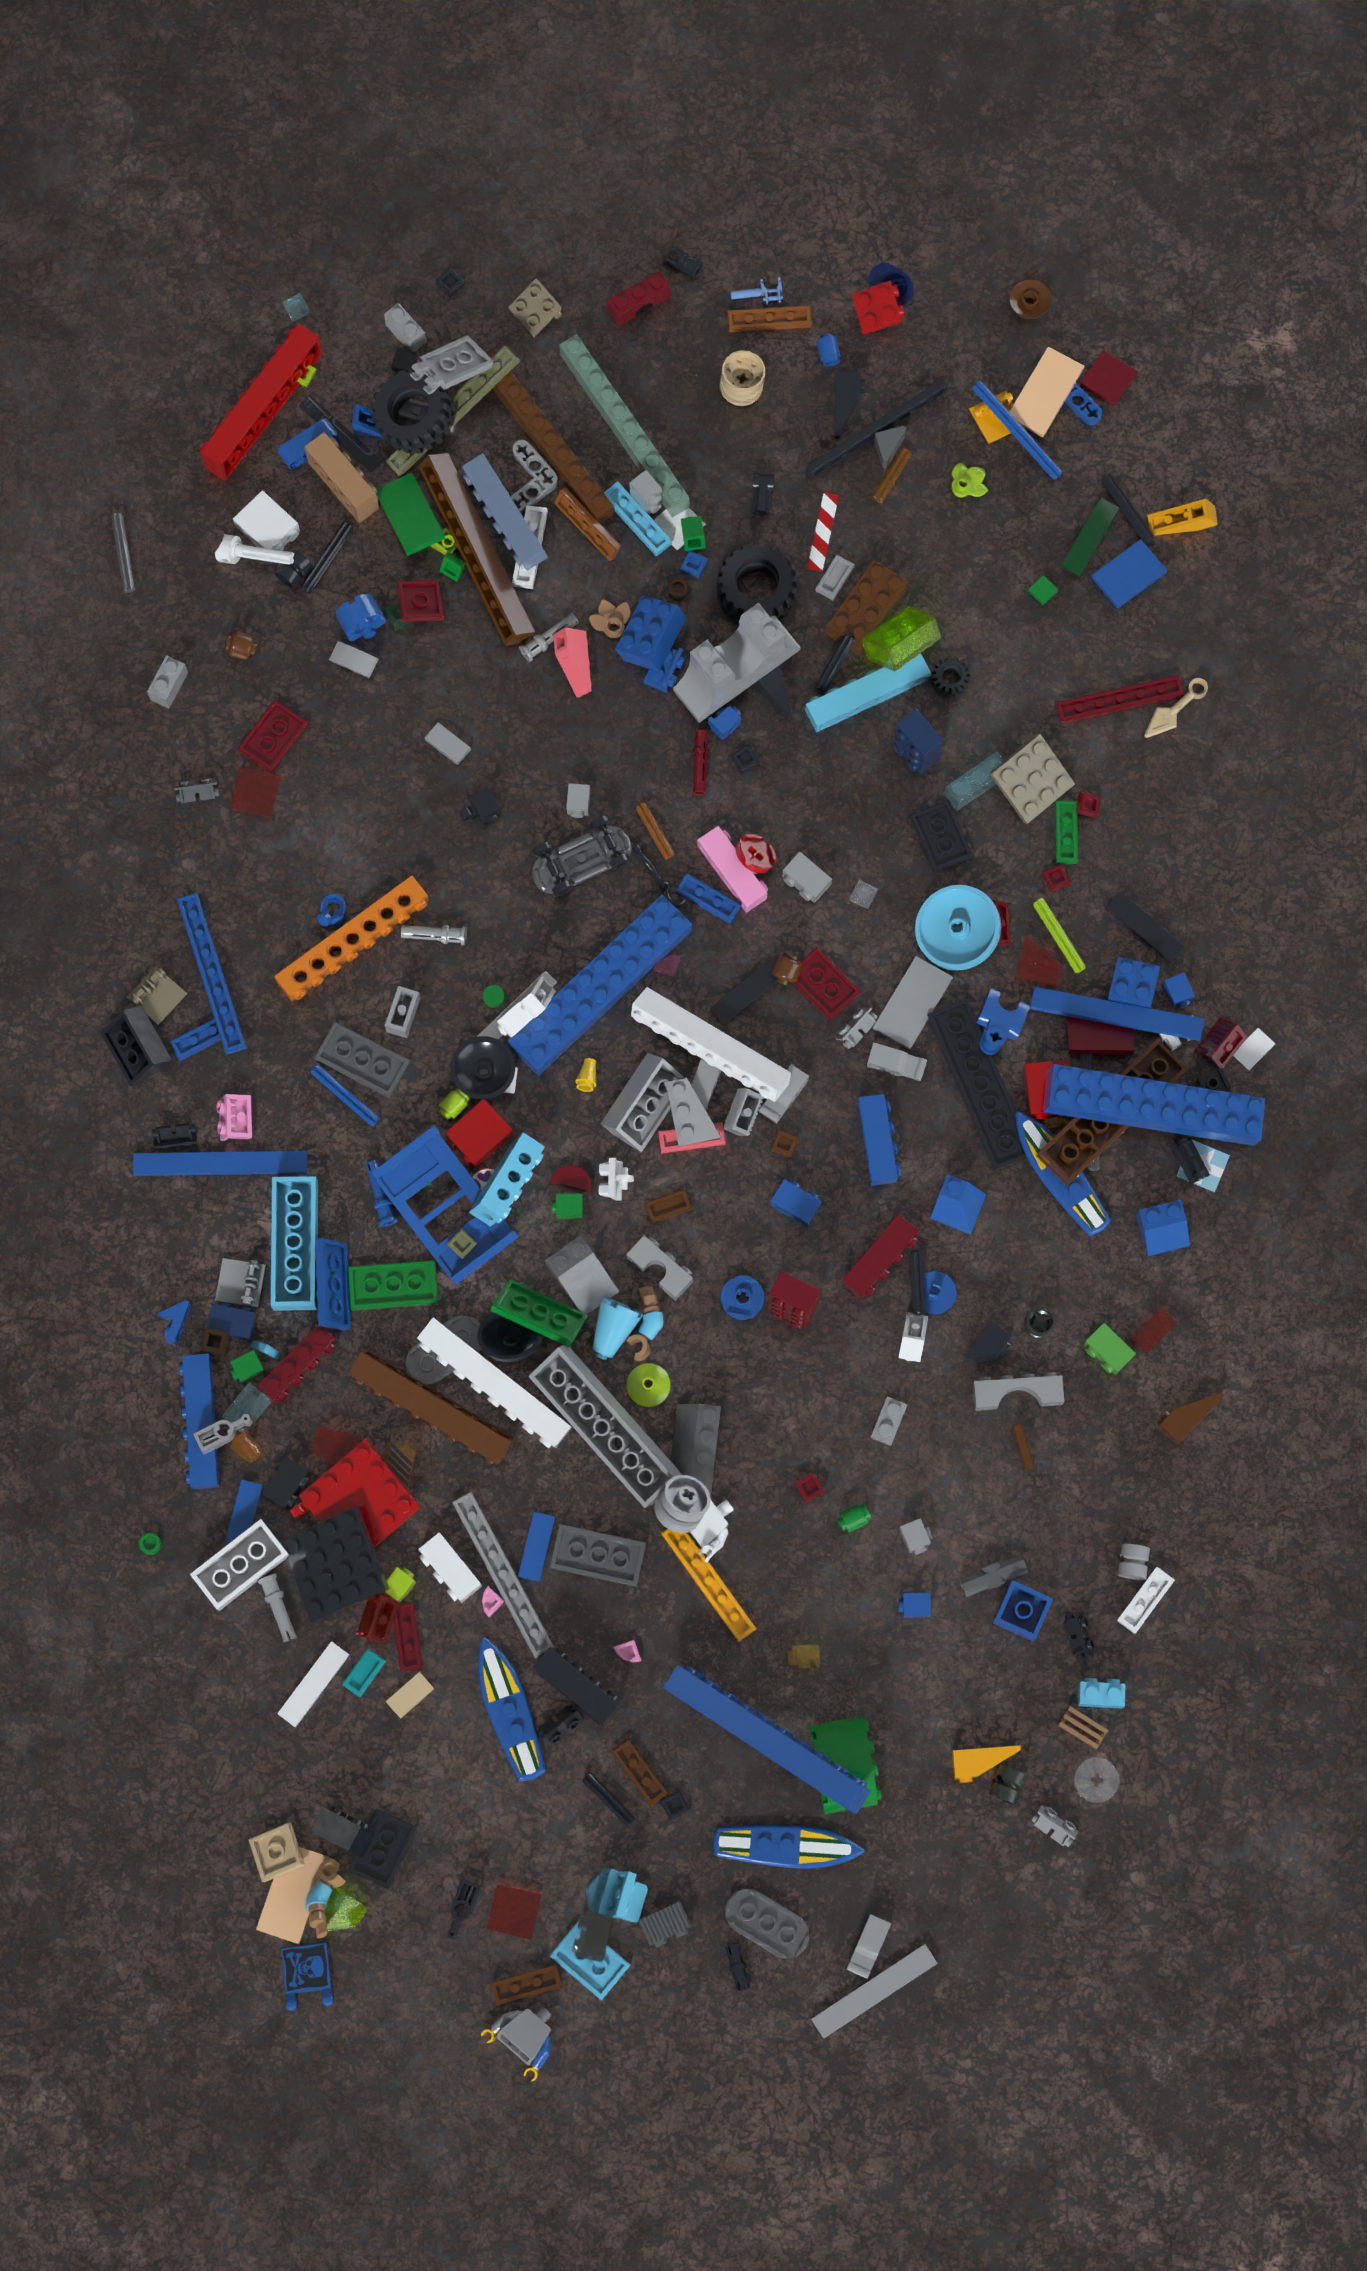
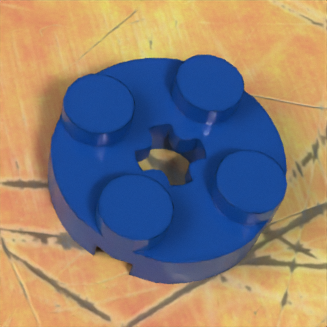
(735, 1287)

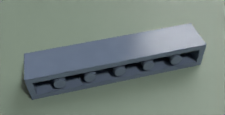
(504, 511)

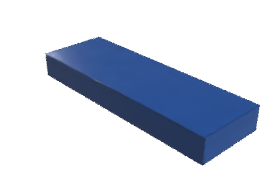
(708, 898)
(196, 1040)
(244, 1509)
(536, 1547)

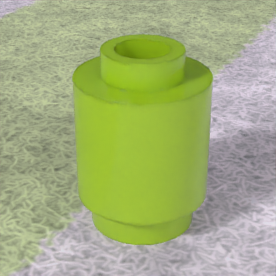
(453, 1104)

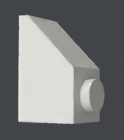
(913, 1337)

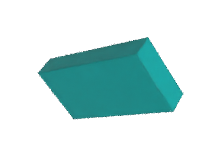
(364, 1673)

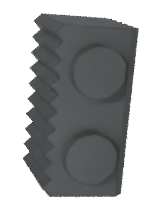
(665, 1924)

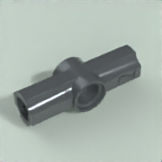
(993, 1576)

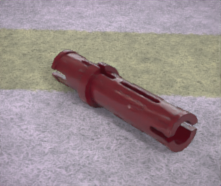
(700, 762)

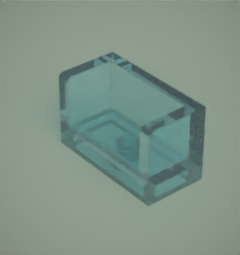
(250, 1402)

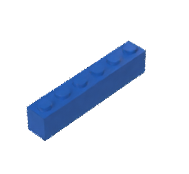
(199, 1414)

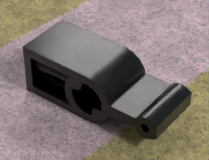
(469, 1904)

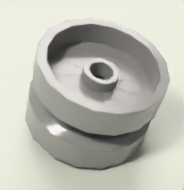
(682, 1503)

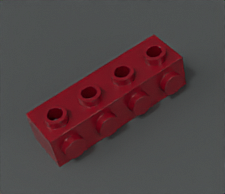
(880, 1257)
(297, 1364)

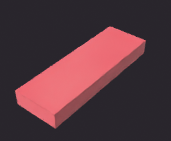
(669, 1141)

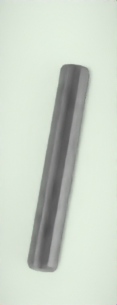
(123, 553)

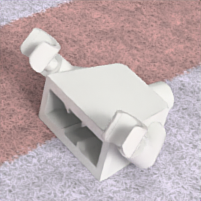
(712, 1529)

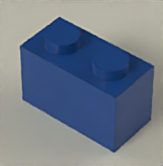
(796, 1202)

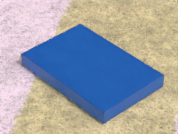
(1129, 574)

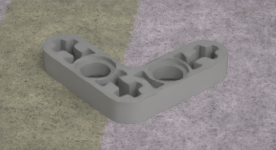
(537, 482)

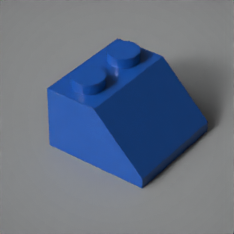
(1163, 1227)

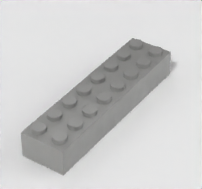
(604, 1425)

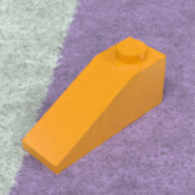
(1183, 518)
(974, 1762)

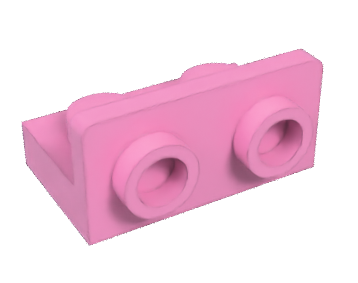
(234, 1117)

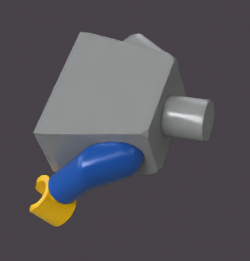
(525, 2036)

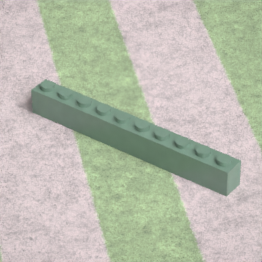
(623, 423)

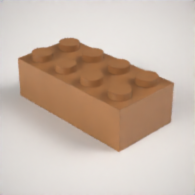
(342, 477)

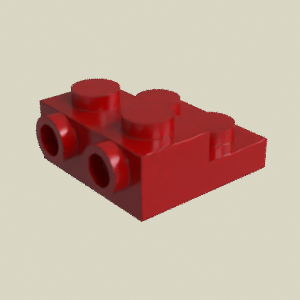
(878, 307)

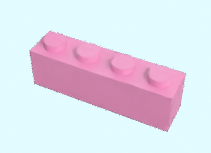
(738, 879)

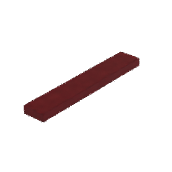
(1119, 699)

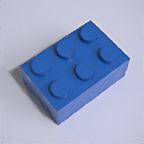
(650, 633)

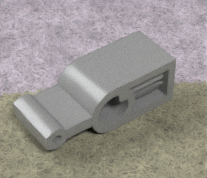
(896, 1062)
(776, 1109)
(209, 1437)
(868, 1946)

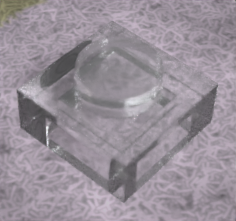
(863, 894)

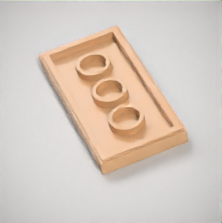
(1046, 391)
(285, 1907)

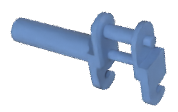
(759, 292)

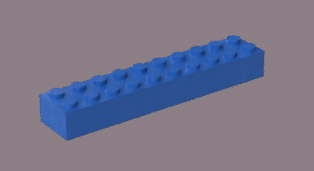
(600, 985)
(1154, 1105)
(769, 1740)

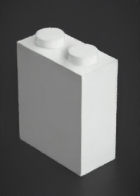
(266, 523)

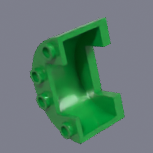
(848, 1746)

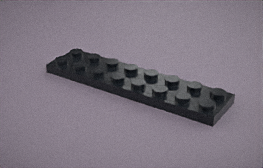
(978, 1083)

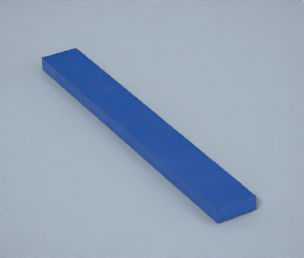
(211, 973)
(1117, 1014)
(220, 1163)

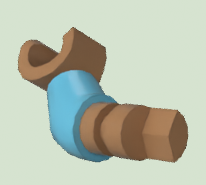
(651, 1323)
(318, 1896)

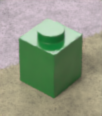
(693, 533)
(568, 1206)
(246, 1367)

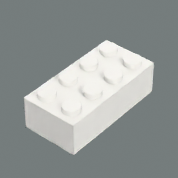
(239, 1565)

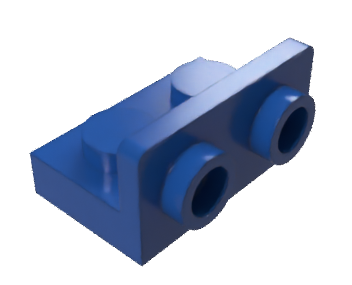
(666, 676)

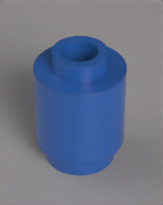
(828, 349)

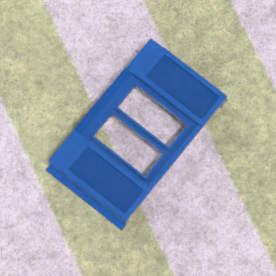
(416, 1168)

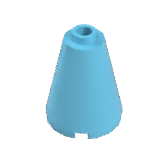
(613, 1327)

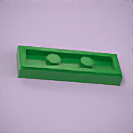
(1066, 832)

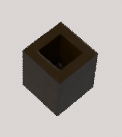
(215, 1343)

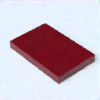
(273, 736)
(825, 984)
(1098, 1038)

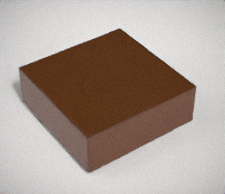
(784, 1144)

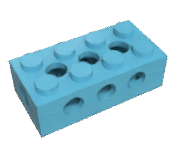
(507, 1180)

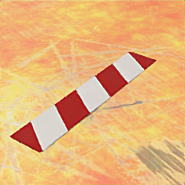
(823, 531)

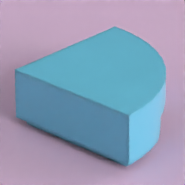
(265, 1349)

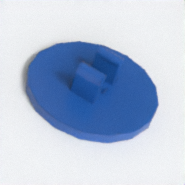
(939, 1292)

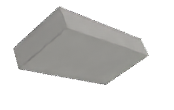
(835, 577)
(447, 743)

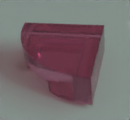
(668, 966)

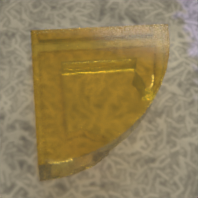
(1055, 1122)

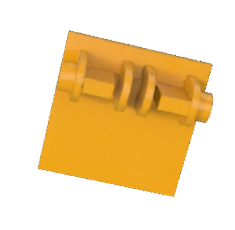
(988, 422)

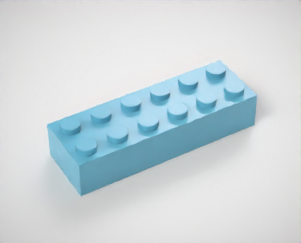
(294, 1243)

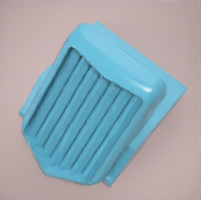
(616, 1895)

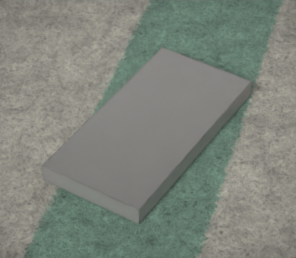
(911, 1002)

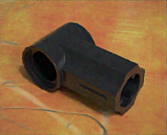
(763, 488)

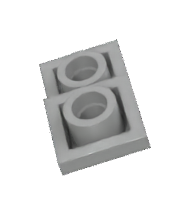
(353, 659)

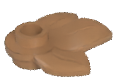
(611, 616)

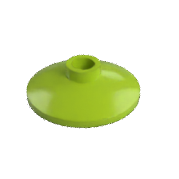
(648, 1396)

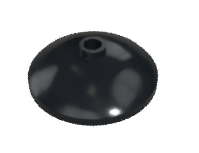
(480, 1054)
(506, 1339)

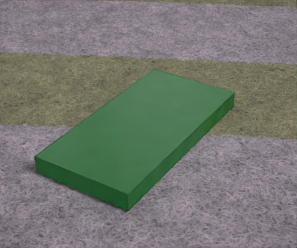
(409, 514)
(393, 1285)
(539, 1313)

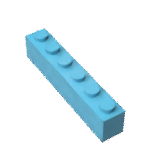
(865, 693)

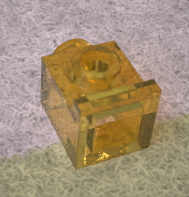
(804, 1656)

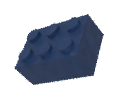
(917, 742)

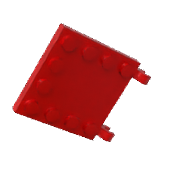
(365, 1482)

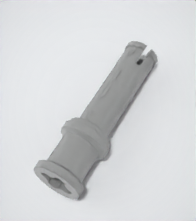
(541, 644)
(443, 934)
(274, 1597)

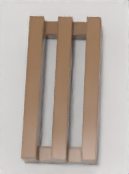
(1095, 1745)

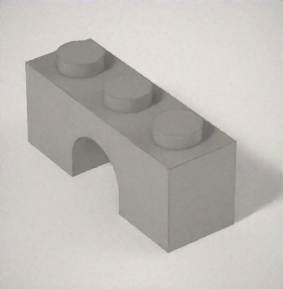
(647, 1253)

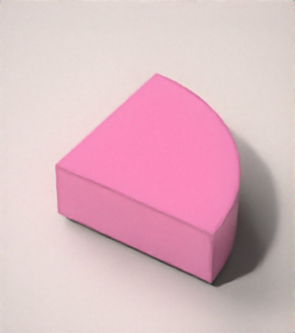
(491, 1601)
(628, 1651)

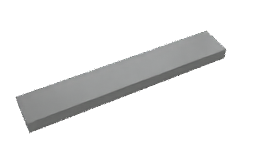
(874, 1991)

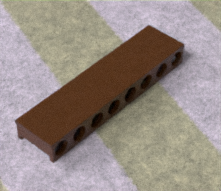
(1087, 1139)

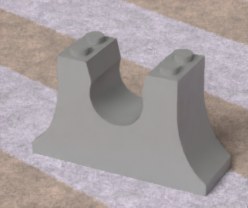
(730, 668)

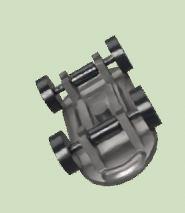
(582, 858)

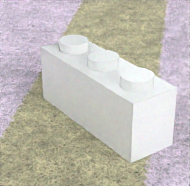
(449, 1568)

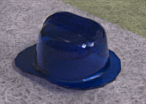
(886, 272)

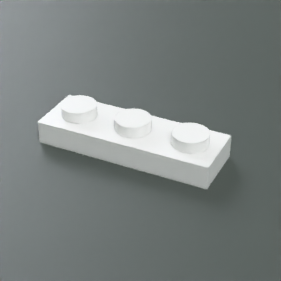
(1145, 1600)

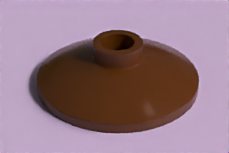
(1033, 291)

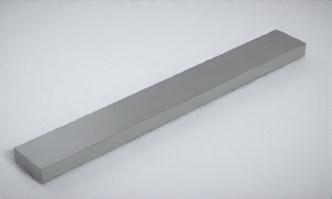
(503, 1574)

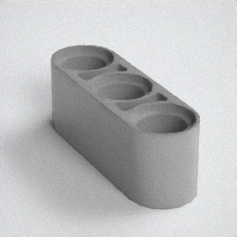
(705, 1082)

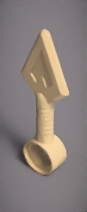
(1166, 717)

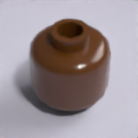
(240, 645)
(786, 968)

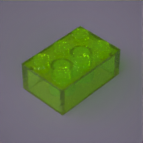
(901, 638)

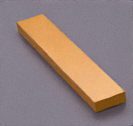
(710, 1584)

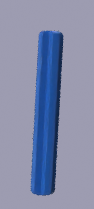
(345, 1095)

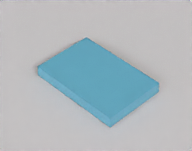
(593, 1975)

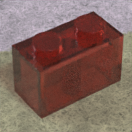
(377, 1619)

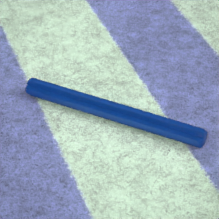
(1017, 430)

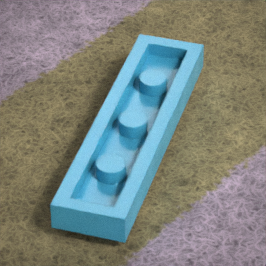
(638, 519)

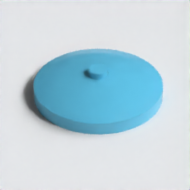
(958, 927)

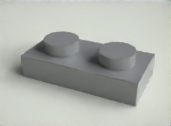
(889, 1421)

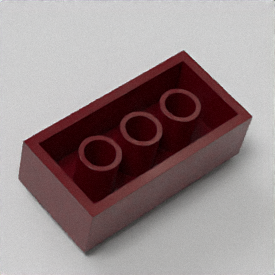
(793, 1300)

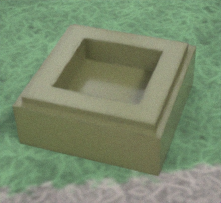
(461, 1244)

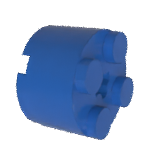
(360, 617)

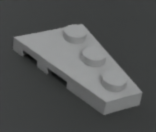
(689, 1115)

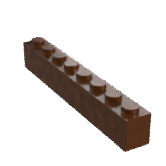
(431, 1406)

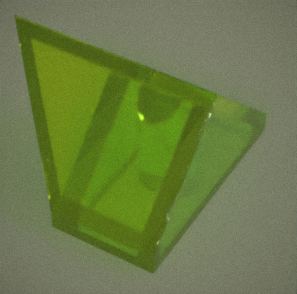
(343, 1911)

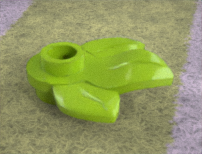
(970, 479)

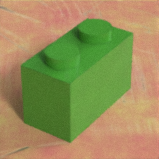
(1108, 1349)

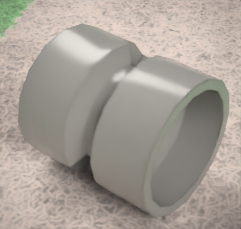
(1133, 1561)

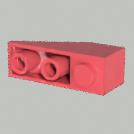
(572, 654)

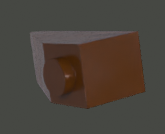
(1185, 1418)

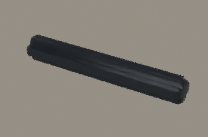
(1128, 508)
(326, 557)

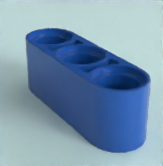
(293, 451)

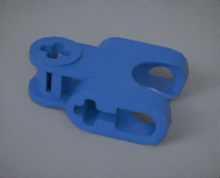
(999, 1022)

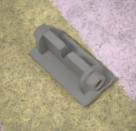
(861, 1020)
(1049, 1819)

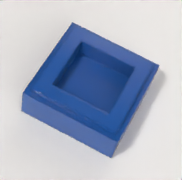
(694, 564)

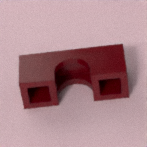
(649, 290)

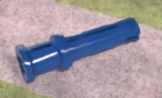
(382, 1202)

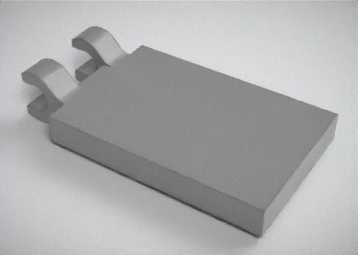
(451, 364)

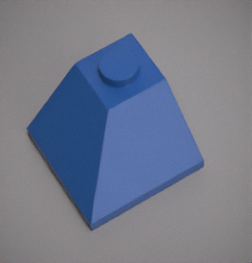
(958, 1204)

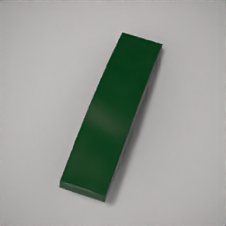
(1090, 537)

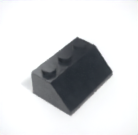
(135, 1045)

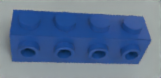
(877, 1139)

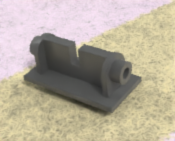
(204, 788)

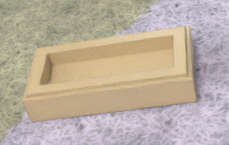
(410, 1695)

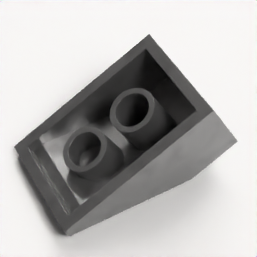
(581, 1275)

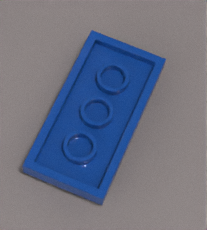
(332, 1284)

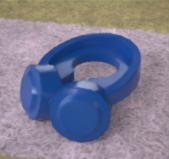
(337, 919)

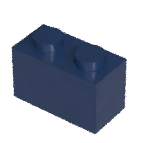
(237, 1322)

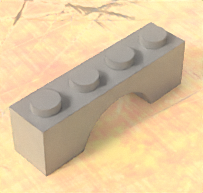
(1046, 1389)

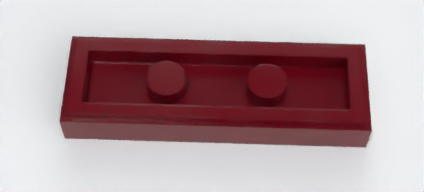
(407, 1638)

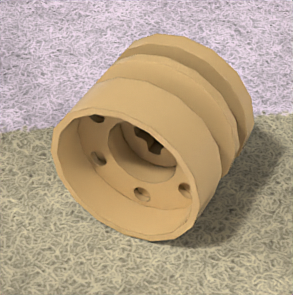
(745, 368)

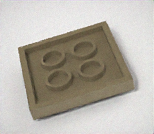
(1032, 778)

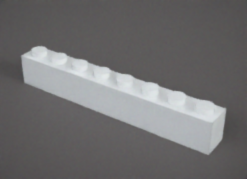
(710, 1044)
(494, 1383)

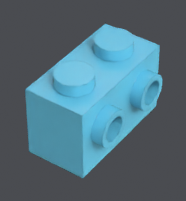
(1101, 1694)

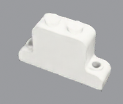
(526, 1007)

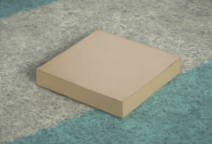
(276, 1852)

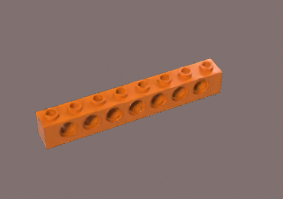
(356, 927)

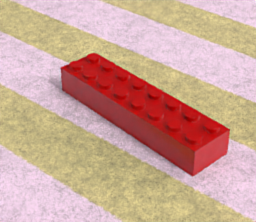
(261, 402)

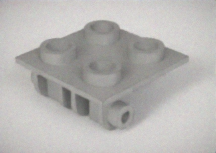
(240, 1282)

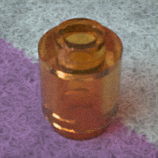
(246, 1447)

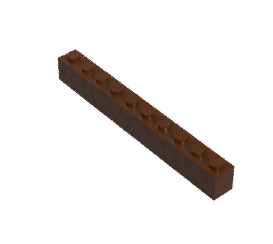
(552, 446)
(476, 549)

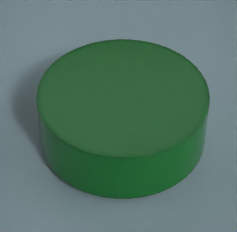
(493, 996)
(150, 1543)

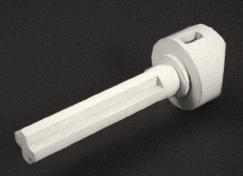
(232, 549)

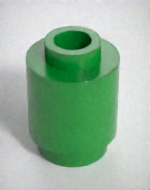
(854, 1518)

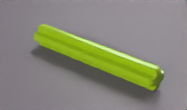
(1059, 935)

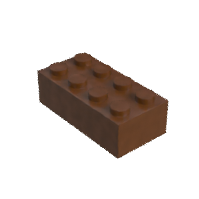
(867, 605)

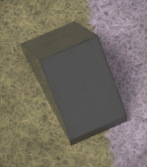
(888, 442)

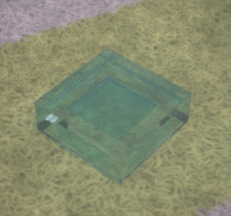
(296, 307)

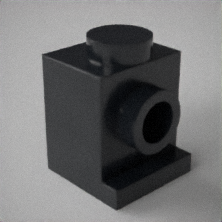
(1218, 1077)

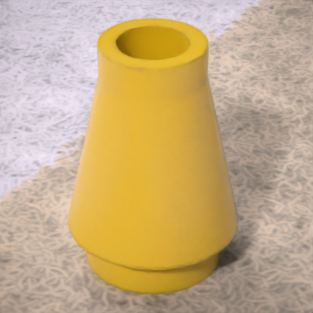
(587, 1076)

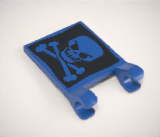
(306, 1971)

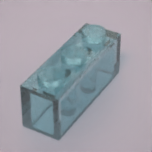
(972, 782)

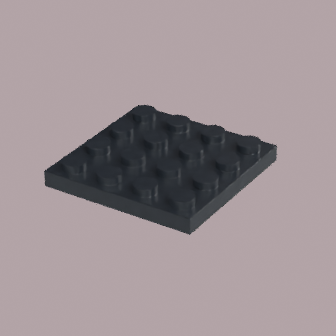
(335, 1564)

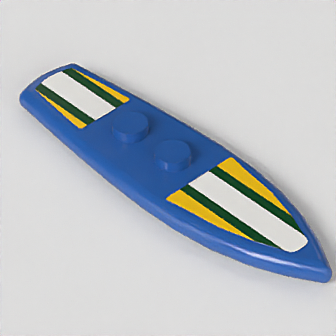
(1077, 1198)
(509, 1712)
(784, 1845)

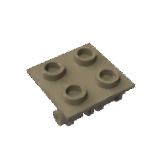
(535, 308)
(157, 995)

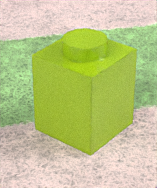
(400, 1584)

